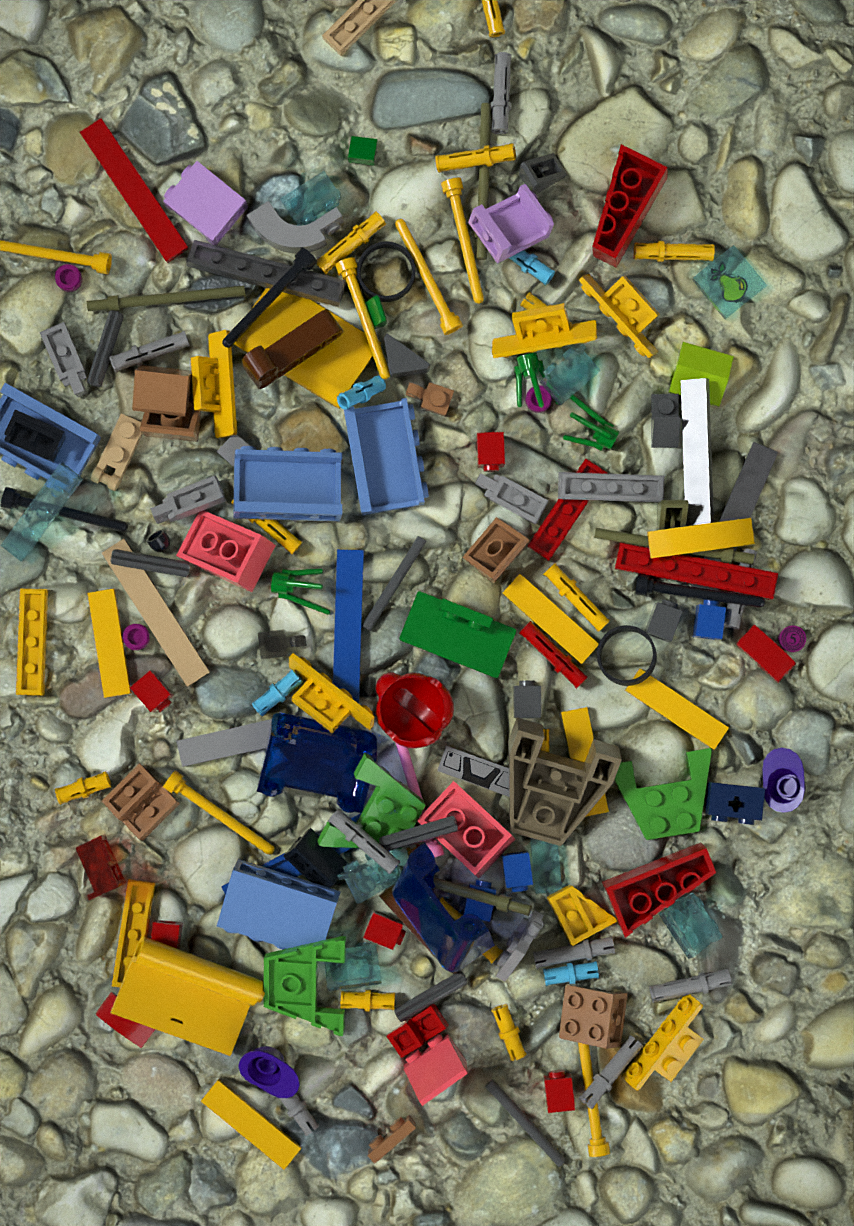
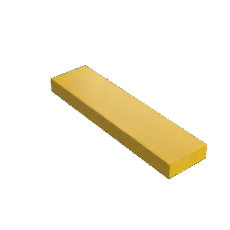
(550, 618)
(32, 642)
(109, 643)
(678, 710)
(579, 740)
(133, 925)
(251, 1124)

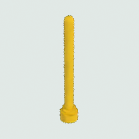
(453, 190)
(99, 262)
(348, 270)
(449, 322)
(177, 784)
(598, 1145)

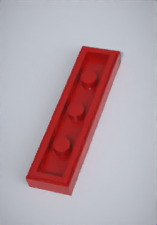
(560, 519)

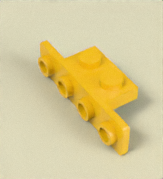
(627, 308)
(541, 330)
(215, 385)
(324, 700)
(668, 1047)

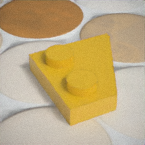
(578, 914)

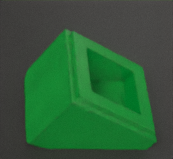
(362, 150)
(376, 312)

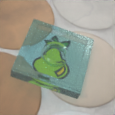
(729, 282)

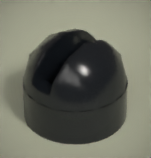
(159, 541)

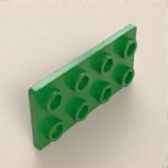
(458, 634)

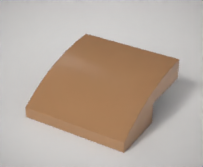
(140, 802)

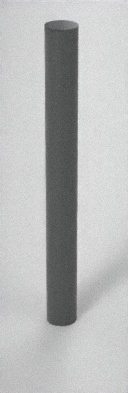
(394, 583)
(525, 1123)

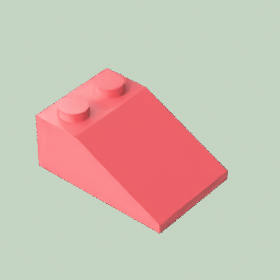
(226, 550)
(479, 836)
(435, 1068)

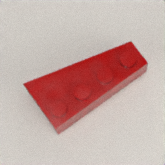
(630, 196)
(656, 885)

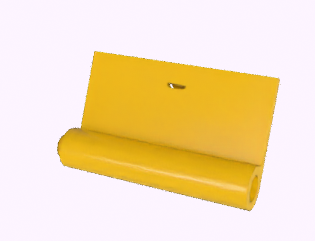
(327, 371)
(176, 986)

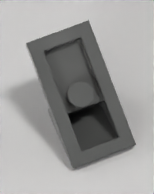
(665, 421)

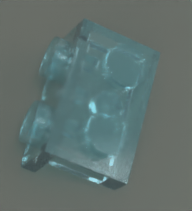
(311, 199)
(570, 375)
(367, 878)
(690, 924)
(359, 969)

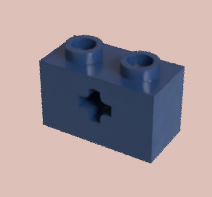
(750, 807)

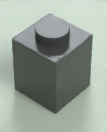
(663, 620)
(527, 700)

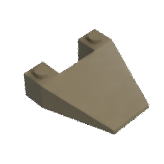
(551, 791)

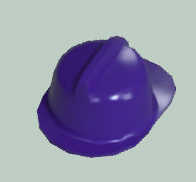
(783, 780)
(268, 1071)

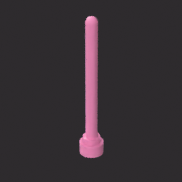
(412, 783)

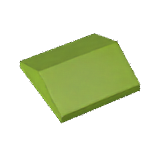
(700, 363)

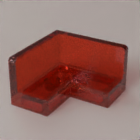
(100, 866)

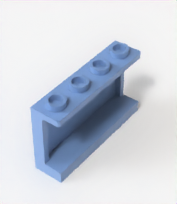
(76, 448)
(385, 457)
(287, 484)
(276, 907)

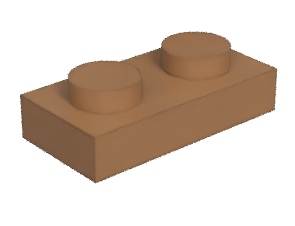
(382, 1145)

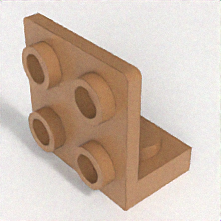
(593, 1016)

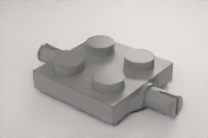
(518, 944)

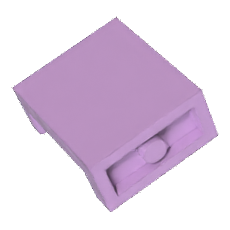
(205, 202)
(511, 224)

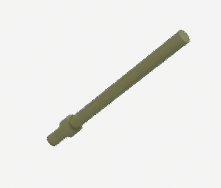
(483, 191)
(115, 303)
(726, 555)
(502, 902)

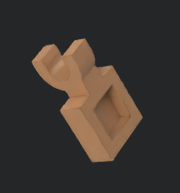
(434, 398)

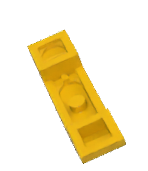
(700, 537)

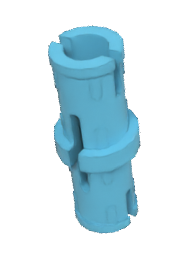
(530, 264)
(361, 392)
(277, 692)
(571, 973)

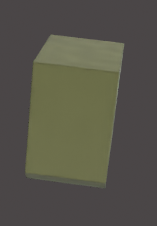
(671, 514)

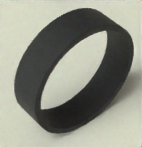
(386, 244)
(612, 632)

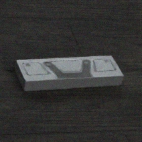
(475, 770)

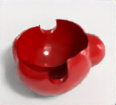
(413, 708)

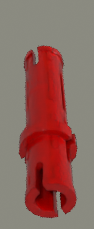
(560, 661)

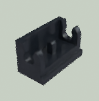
(34, 436)
(315, 862)

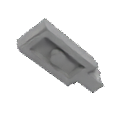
(65, 357)
(513, 497)
(189, 500)

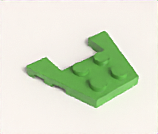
(667, 807)
(388, 811)
(292, 982)

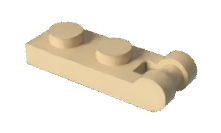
(118, 452)

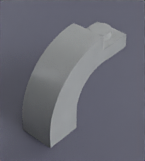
(292, 237)

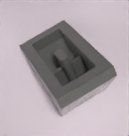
(541, 172)
(403, 361)

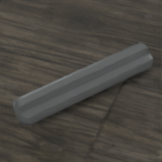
(105, 348)
(150, 563)
(419, 833)
(430, 996)

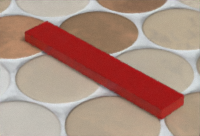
(134, 190)
(697, 571)

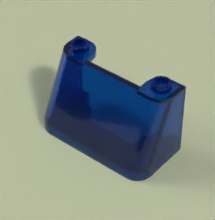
(314, 760)
(450, 941)

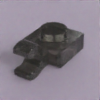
(276, 644)

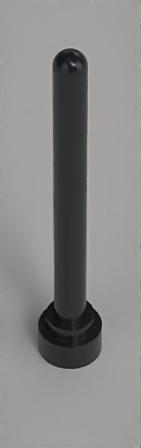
(303, 262)
(14, 499)
(648, 585)

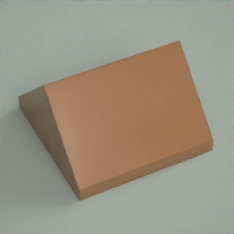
(161, 390)
(172, 426)
(495, 549)

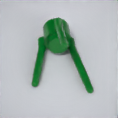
(529, 366)
(604, 433)
(284, 583)

